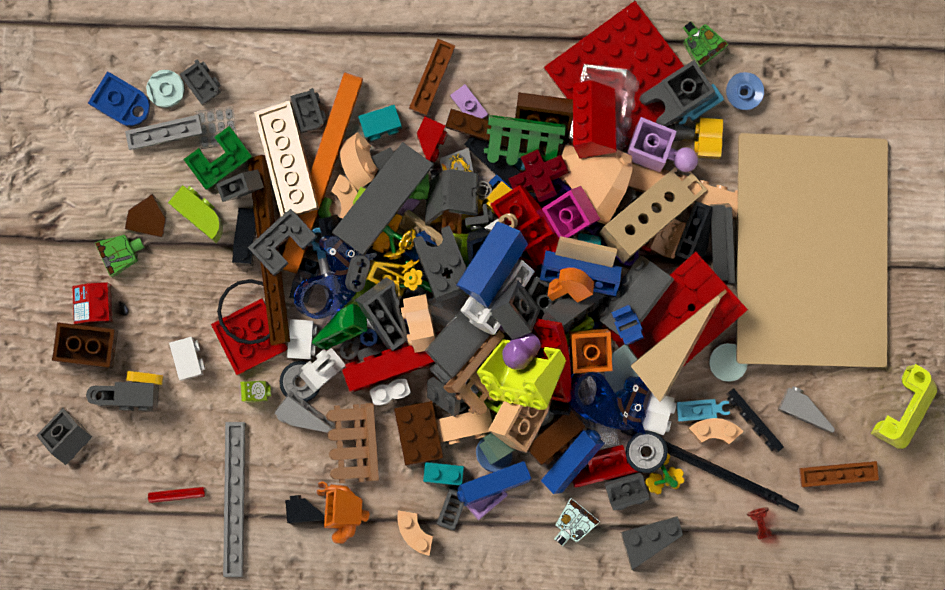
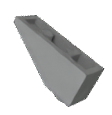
(802, 408)
(301, 414)

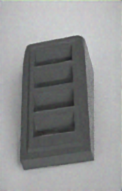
(447, 524)

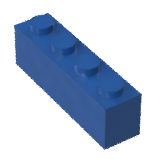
(605, 278)

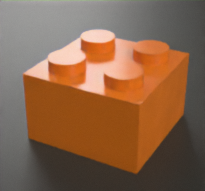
(590, 351)

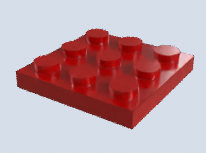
(247, 324)

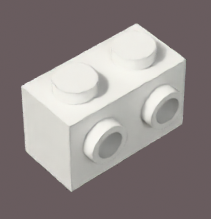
(187, 358)

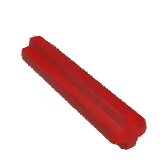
(178, 494)

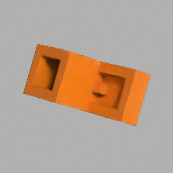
(573, 282)

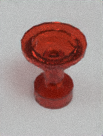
(759, 515)

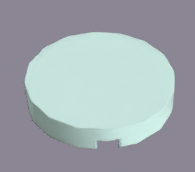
(165, 88)
(724, 363)

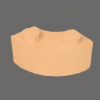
(357, 161)
(345, 193)
(419, 321)
(463, 425)
(715, 428)
(413, 533)

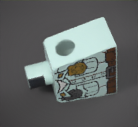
(574, 523)

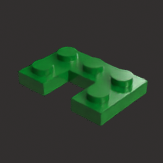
(234, 156)

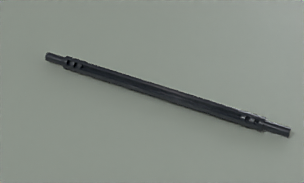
(726, 475)

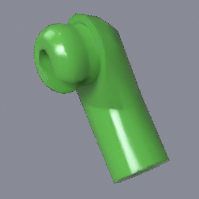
(324, 208)

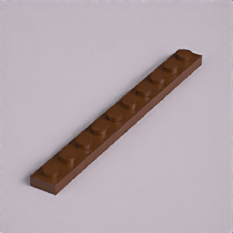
(272, 284)

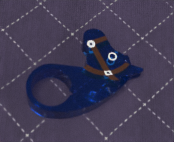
(334, 281)
(610, 409)

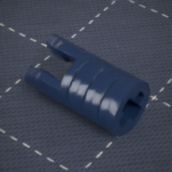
(365, 341)

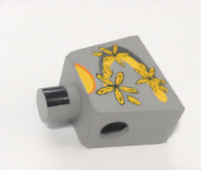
(458, 161)

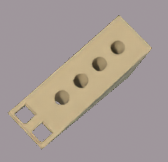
(627, 245)
(665, 360)

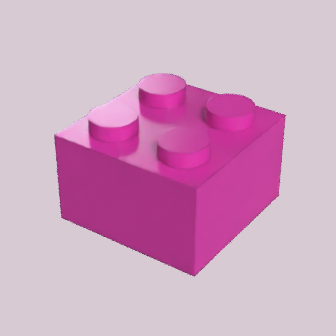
(571, 213)

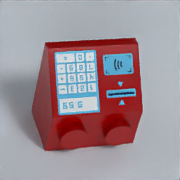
(92, 303)

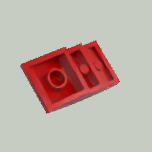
(531, 222)
(552, 335)

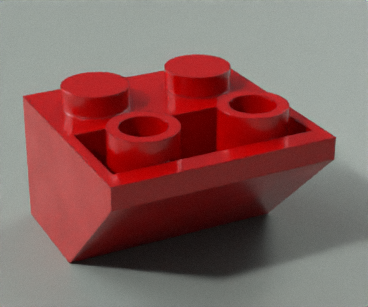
(430, 137)

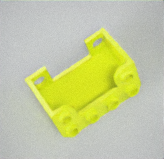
(526, 386)
(899, 435)

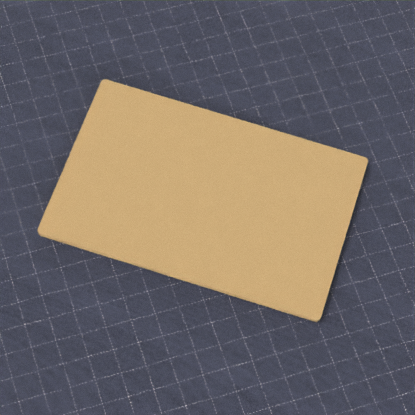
(812, 250)

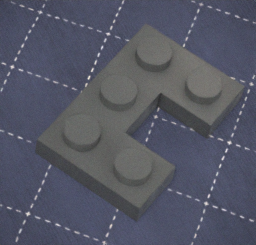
(286, 226)

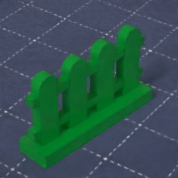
(515, 134)

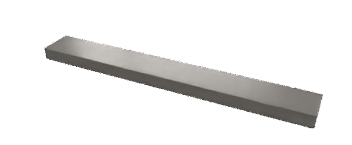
(234, 499)

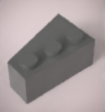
(383, 313)
(649, 539)

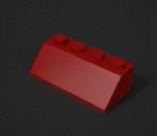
(594, 119)

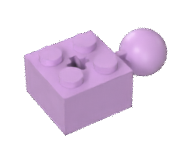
(652, 147)

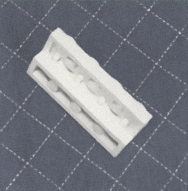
(480, 315)

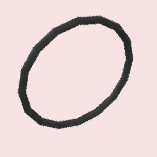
(220, 314)

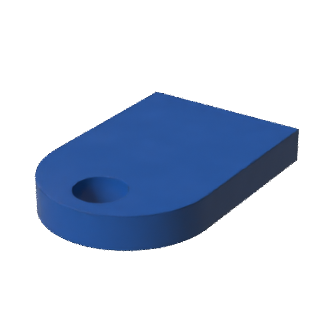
(119, 100)

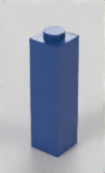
(572, 461)
(493, 483)

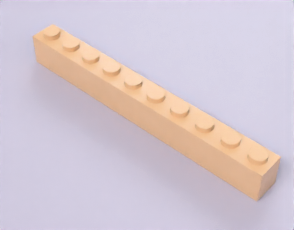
(644, 178)

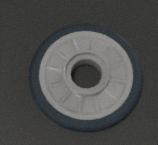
(288, 378)
(649, 463)

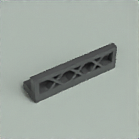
(722, 241)

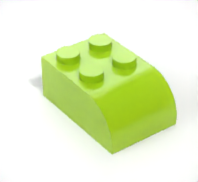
(198, 212)

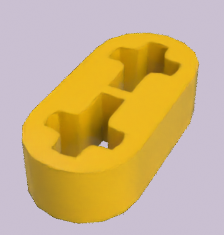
(144, 377)

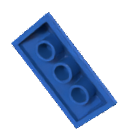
(492, 263)

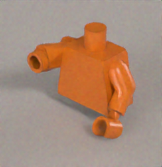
(342, 511)

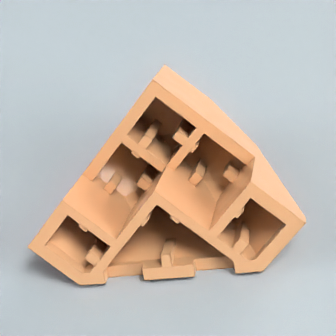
(602, 179)

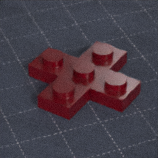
(539, 174)

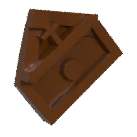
(147, 217)

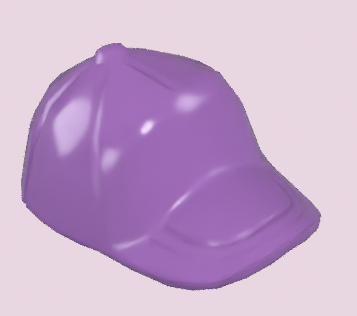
(521, 351)

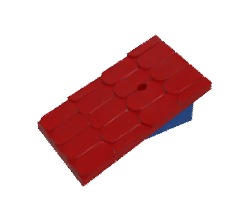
(694, 286)

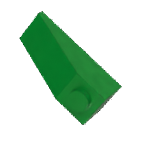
(343, 326)

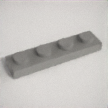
(164, 132)

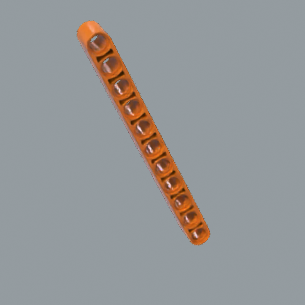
(326, 158)

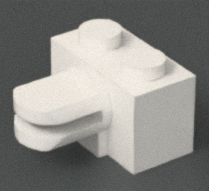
(322, 370)

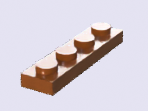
(432, 77)
(838, 474)

